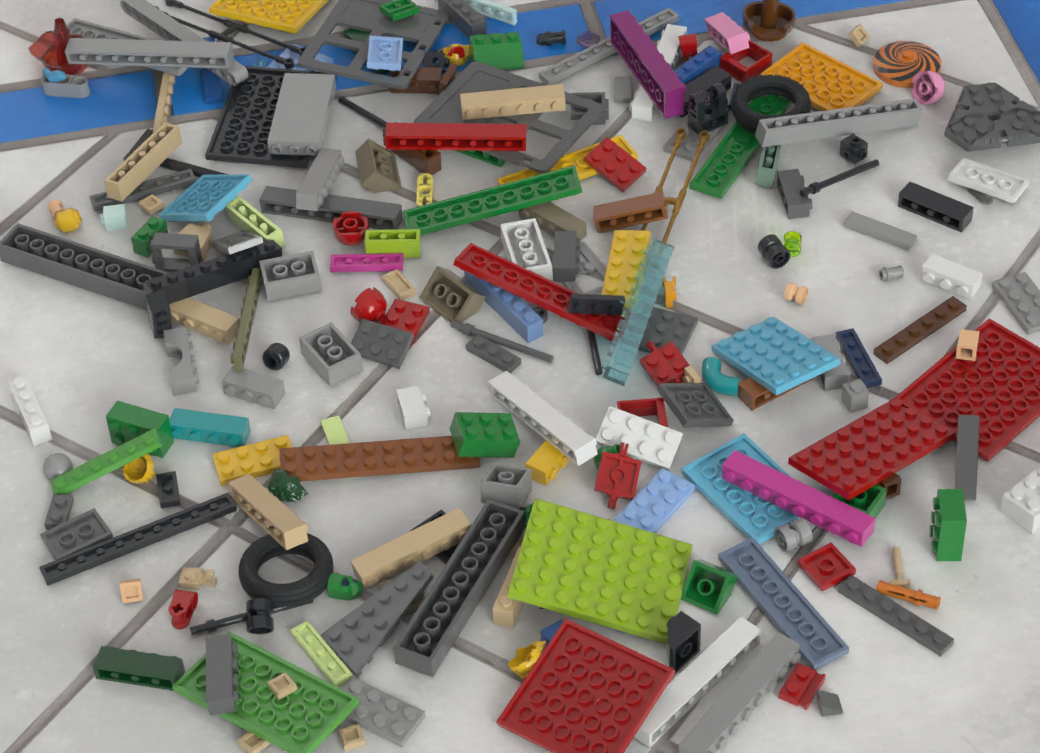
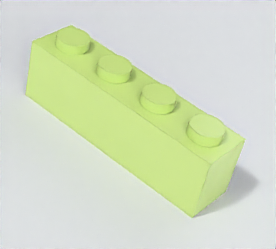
(252, 221)

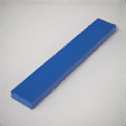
(211, 82)

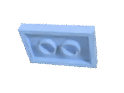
(385, 53)

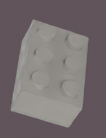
(290, 275)
(331, 353)

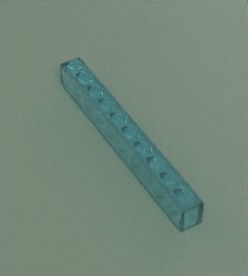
(638, 312)

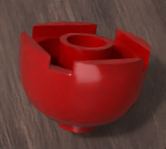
(350, 228)
(370, 306)

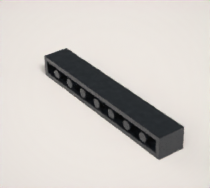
(212, 273)

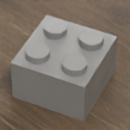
(506, 485)

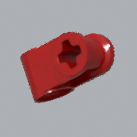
(688, 46)
(182, 608)

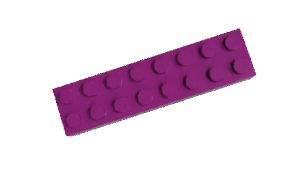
(647, 64)

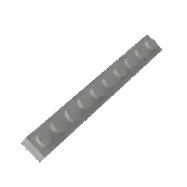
(602, 49)

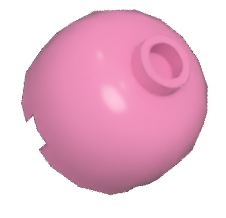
(928, 87)

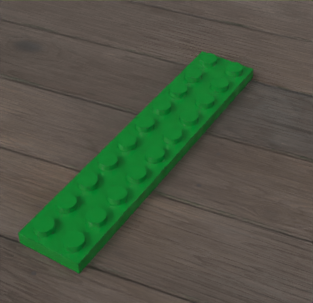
(735, 150)
(493, 201)

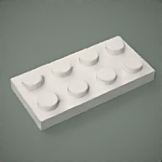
(988, 180)
(646, 439)

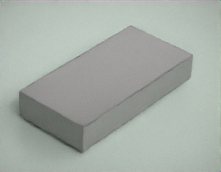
(622, 89)

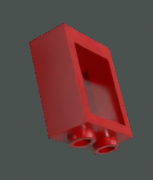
(740, 72)
(645, 407)

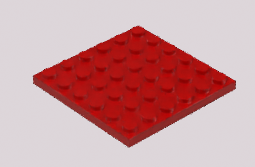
(585, 694)

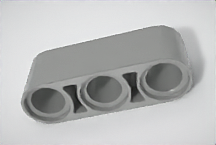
(72, 86)

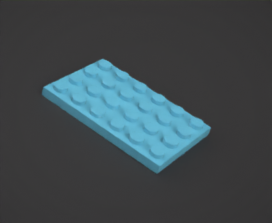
(775, 355)
(744, 509)

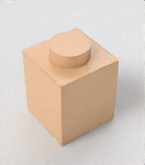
(967, 345)

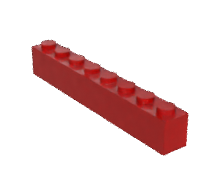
(456, 136)

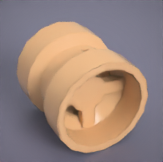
(795, 293)

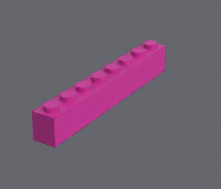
(798, 498)

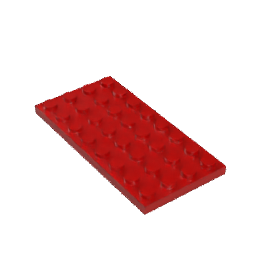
(871, 448)

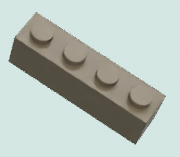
(553, 218)

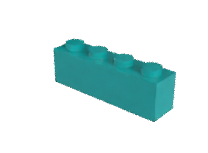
(209, 427)

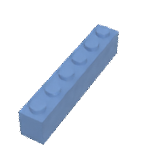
(510, 308)

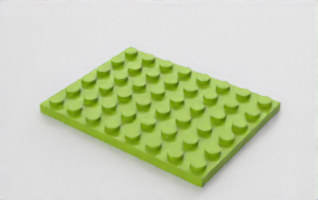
(600, 570)

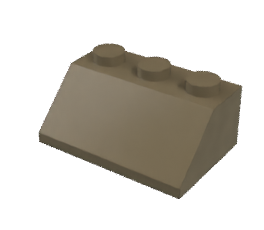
(377, 168)
(451, 295)

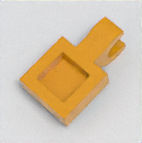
(669, 292)

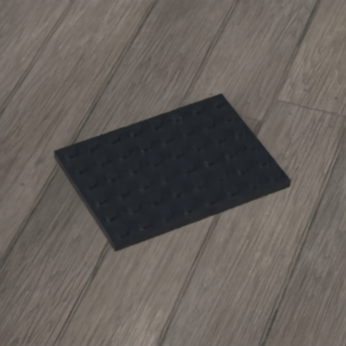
(247, 121)

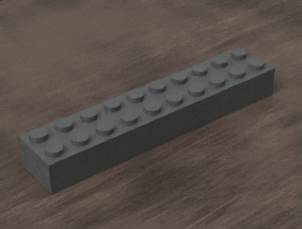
(77, 264)
(459, 588)

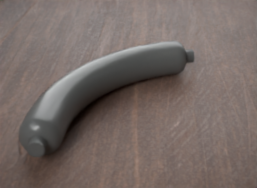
(988, 201)

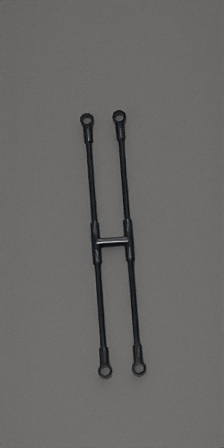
(288, 63)

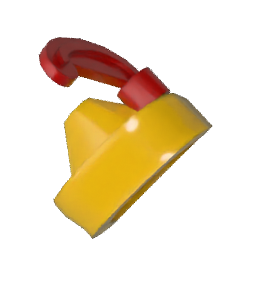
(457, 53)

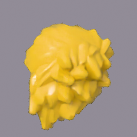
(139, 470)
(526, 658)

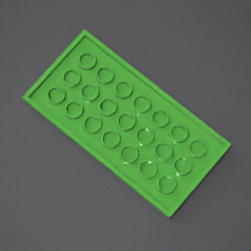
(292, 723)

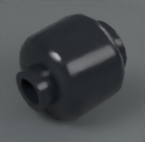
(276, 356)

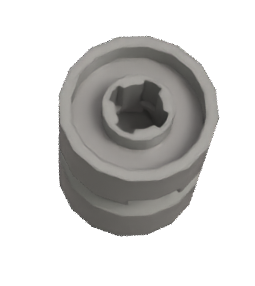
(791, 536)

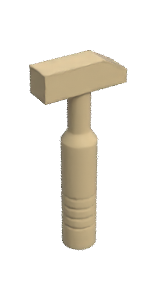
(899, 569)

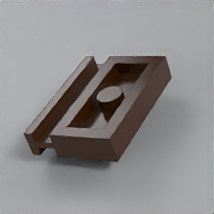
(448, 77)

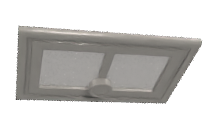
(591, 273)

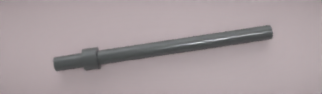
(469, 329)

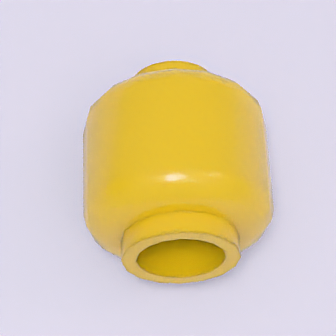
(68, 220)

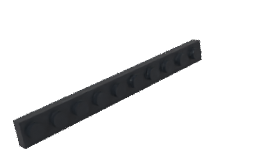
(137, 539)

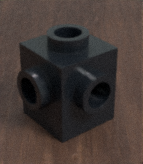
(432, 57)
(853, 148)

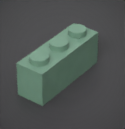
(767, 166)

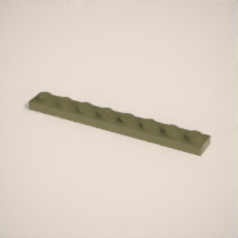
(247, 318)

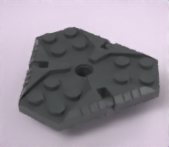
(992, 116)

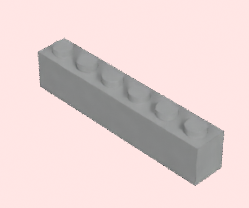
(319, 179)

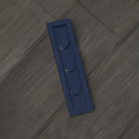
(858, 358)

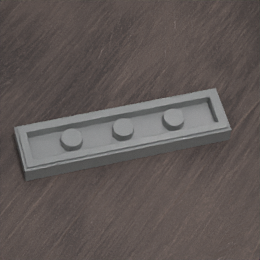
(880, 230)

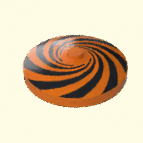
(902, 60)

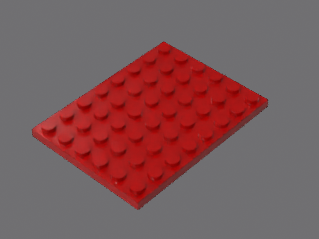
(996, 386)

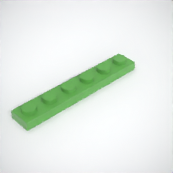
(106, 462)

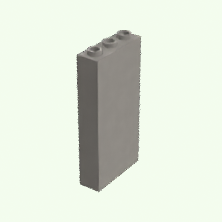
(302, 114)

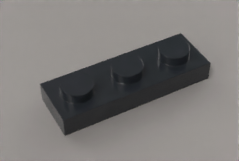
(596, 304)

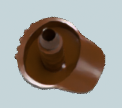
(768, 20)

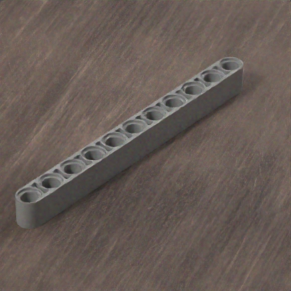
(174, 31)

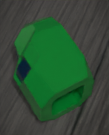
(343, 587)

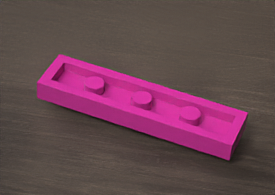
(366, 262)

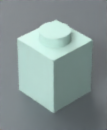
(114, 217)

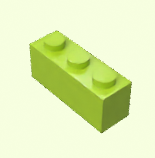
(394, 241)

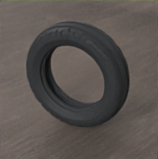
(767, 85)
(290, 593)

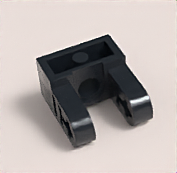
(708, 115)

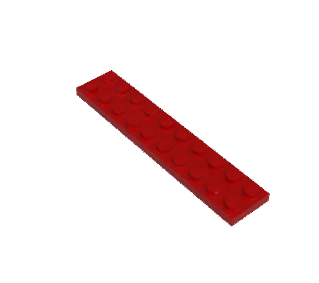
(531, 288)

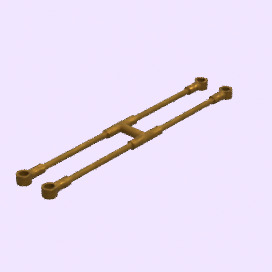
(704, 137)

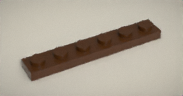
(919, 330)

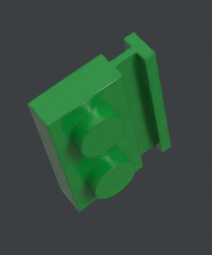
(399, 9)

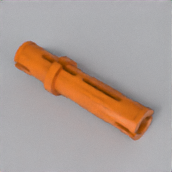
(909, 595)

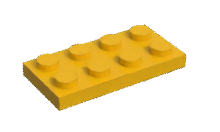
(253, 459)

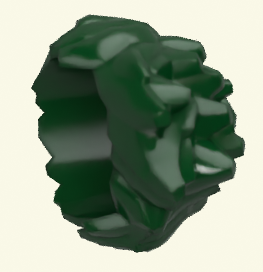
(285, 486)

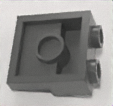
(598, 97)

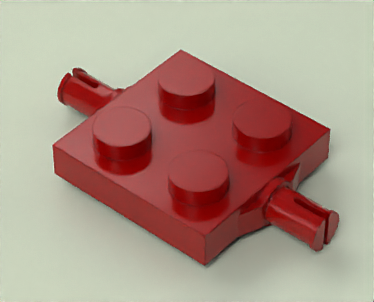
(664, 363)
(617, 475)

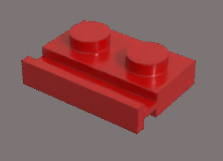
(801, 686)

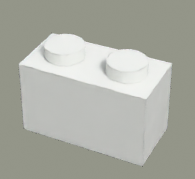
(412, 407)

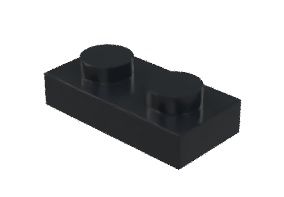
(168, 489)

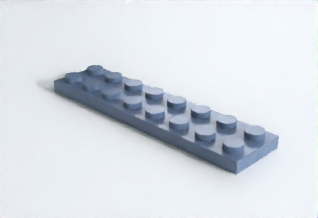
(783, 603)

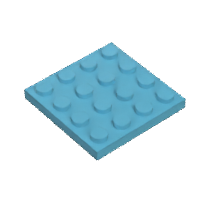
(206, 197)

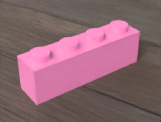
(727, 33)

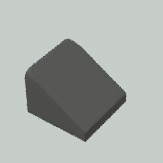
(828, 703)

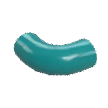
(716, 380)

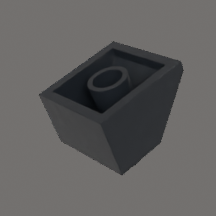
(682, 640)

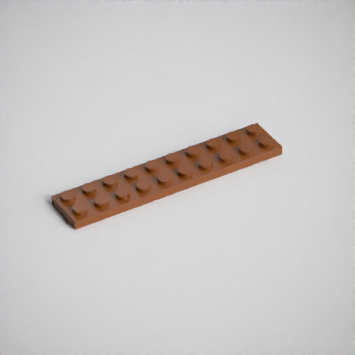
(374, 458)

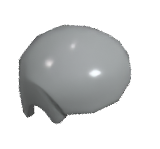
(56, 465)

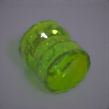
(793, 242)

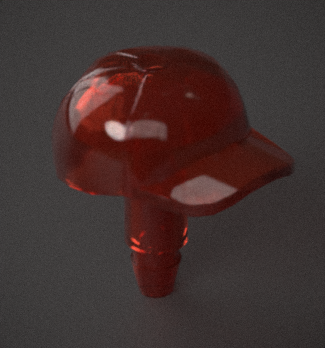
(51, 49)

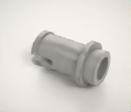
(889, 273)

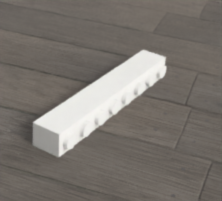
(669, 46)
(543, 418)
(699, 678)

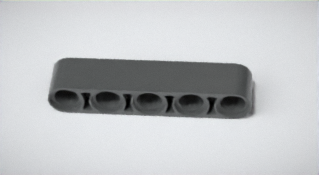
(967, 455)

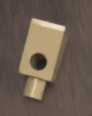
(205, 238)

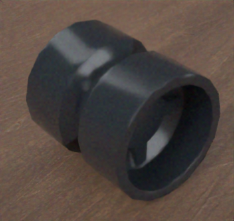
(774, 251)
(259, 615)

